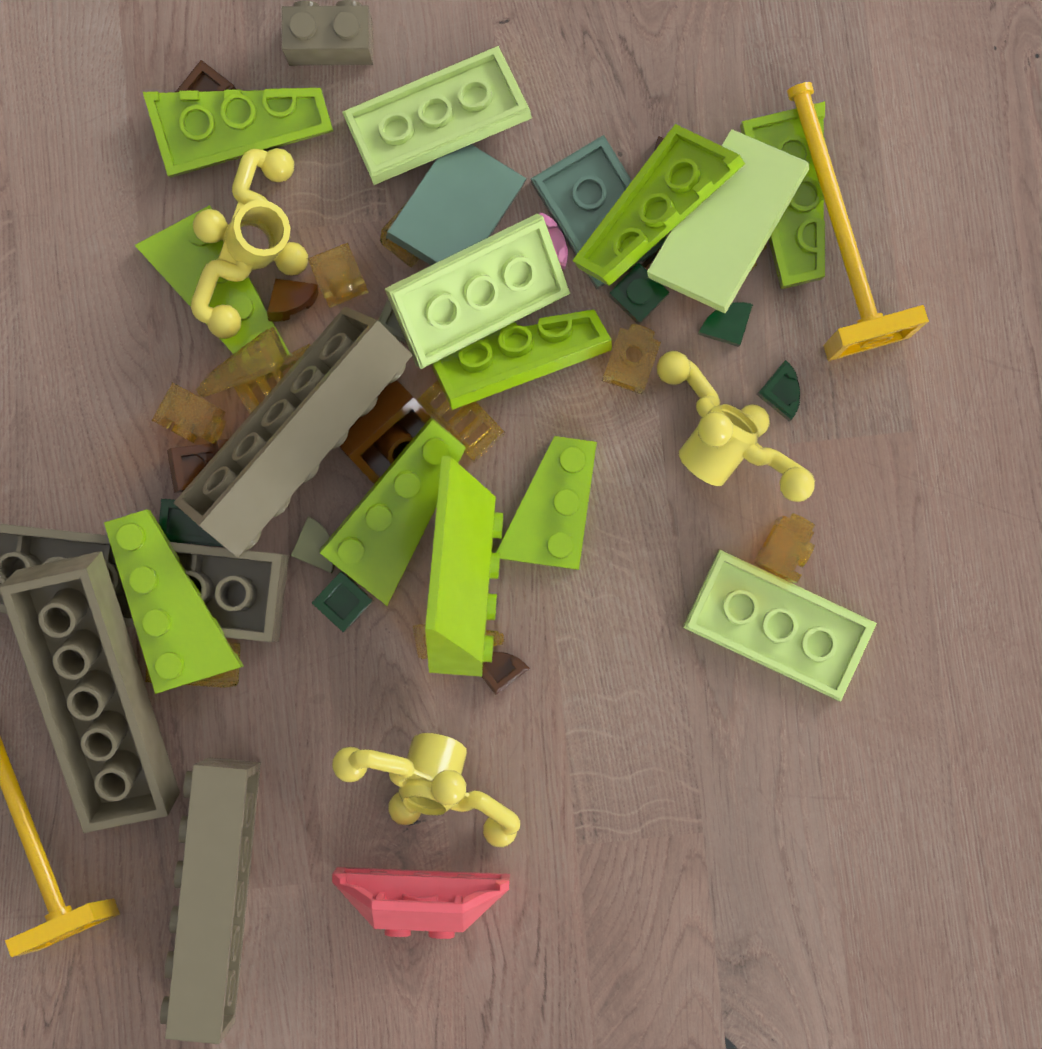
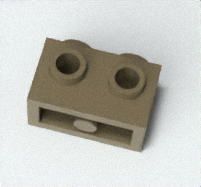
(327, 34)

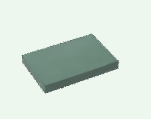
(583, 191)
(455, 205)

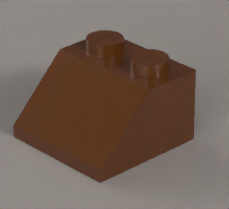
(384, 431)

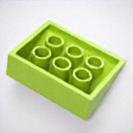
(462, 574)

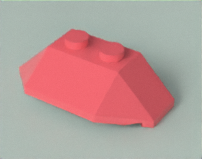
(420, 898)

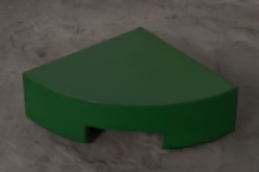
(729, 326)
(782, 391)

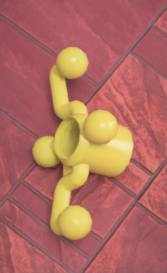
(237, 256)
(729, 434)
(429, 784)

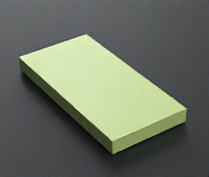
(436, 115)
(725, 234)
(478, 291)
(779, 625)

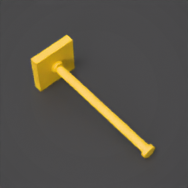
(873, 328)
(62, 920)

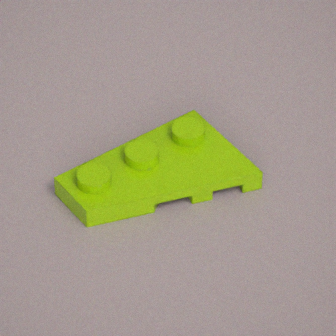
(554, 509)

